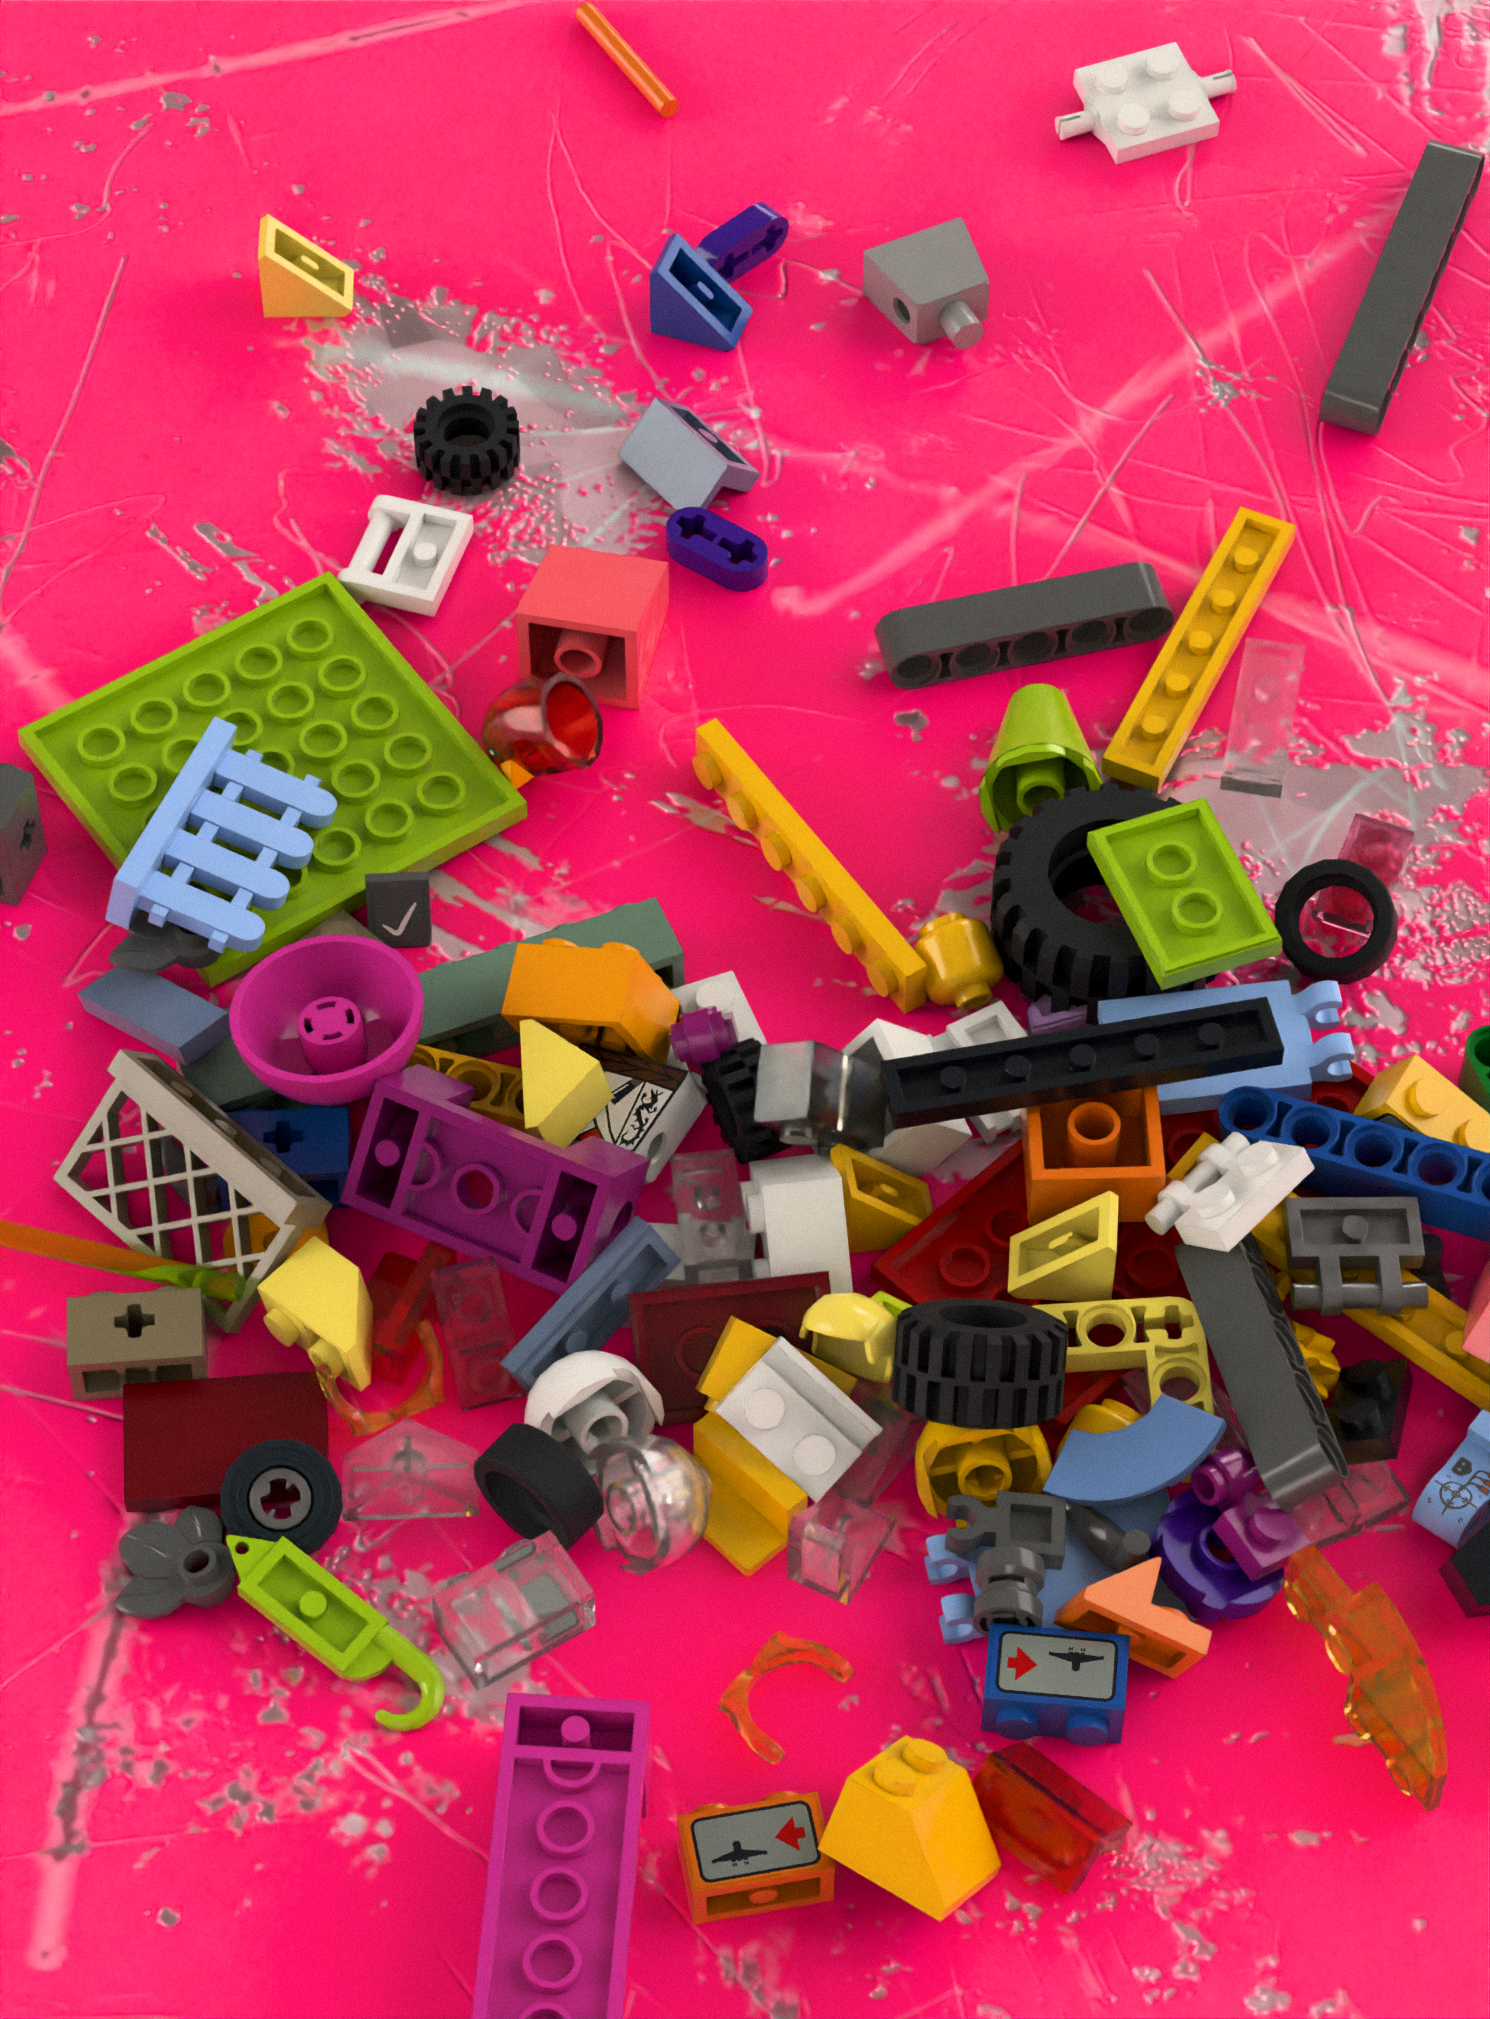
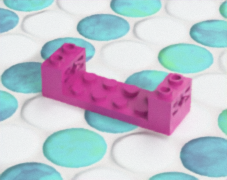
(563, 1858)

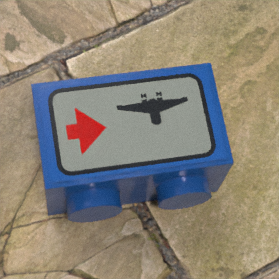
(1055, 1684)

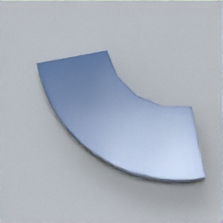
(1137, 1459)

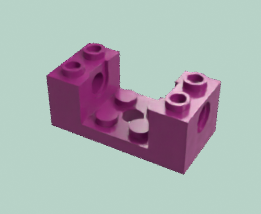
(548, 1204)

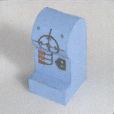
(1459, 1494)

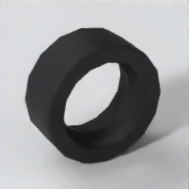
(1321, 876)
(538, 1485)

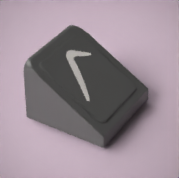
(399, 908)

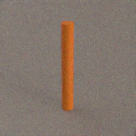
(627, 59)

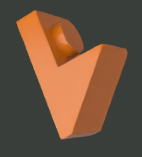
(1123, 1606)

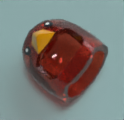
(543, 727)

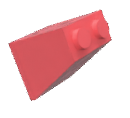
(594, 620)

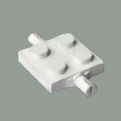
(1145, 103)

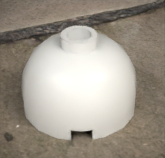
(592, 1401)

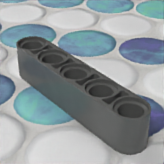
(1023, 625)
(1264, 1371)

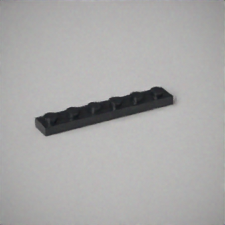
(1081, 1062)

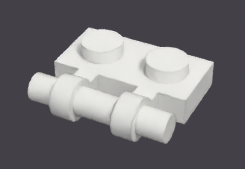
(1229, 1191)

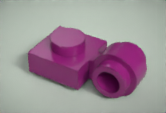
(703, 1035)
(1250, 1527)

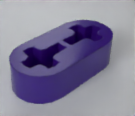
(744, 241)
(717, 548)

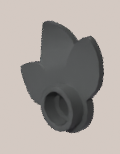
(157, 948)
(176, 1565)

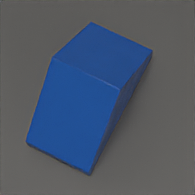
(693, 300)

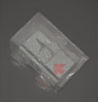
(513, 1609)

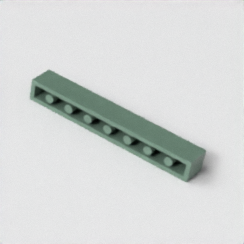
(462, 1002)

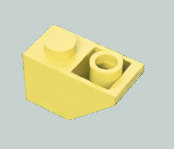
(324, 1309)

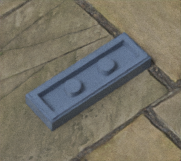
(157, 1013)
(594, 1303)

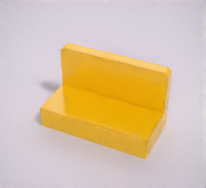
(749, 1496)

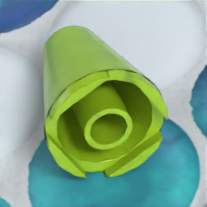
(1035, 757)

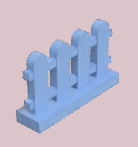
(194, 804)

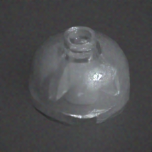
(652, 1500)

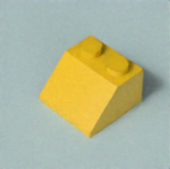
(914, 1828)

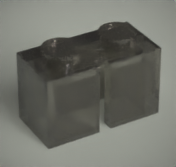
(819, 1097)

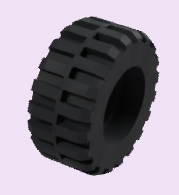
(1041, 937)

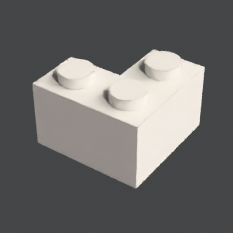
(800, 1218)

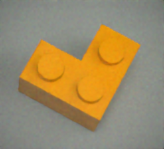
(592, 996)

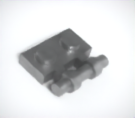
(1354, 1235)

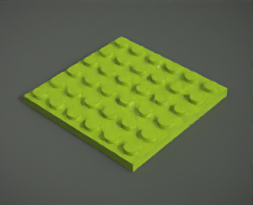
(317, 698)

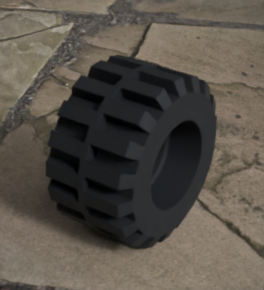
(979, 1363)

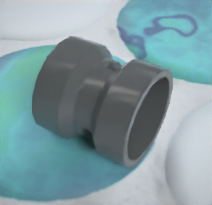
(1009, 1588)

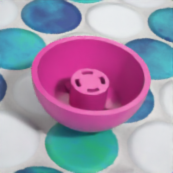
(327, 1018)

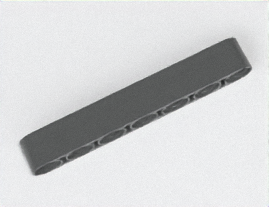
(1402, 288)

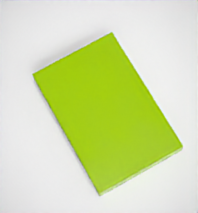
(1184, 893)

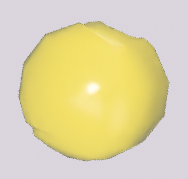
(853, 1334)

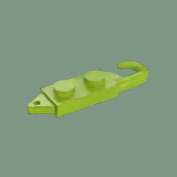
(332, 1623)

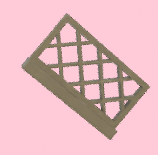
(207, 1137)

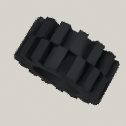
(470, 464)
(732, 1095)

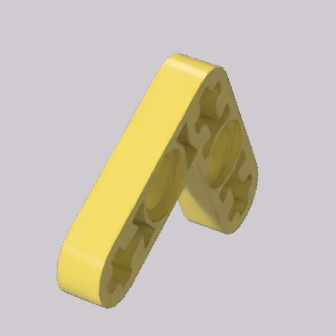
(1158, 1354)

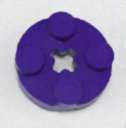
(1195, 1575)

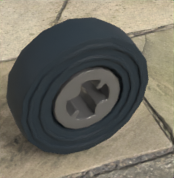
(300, 1466)

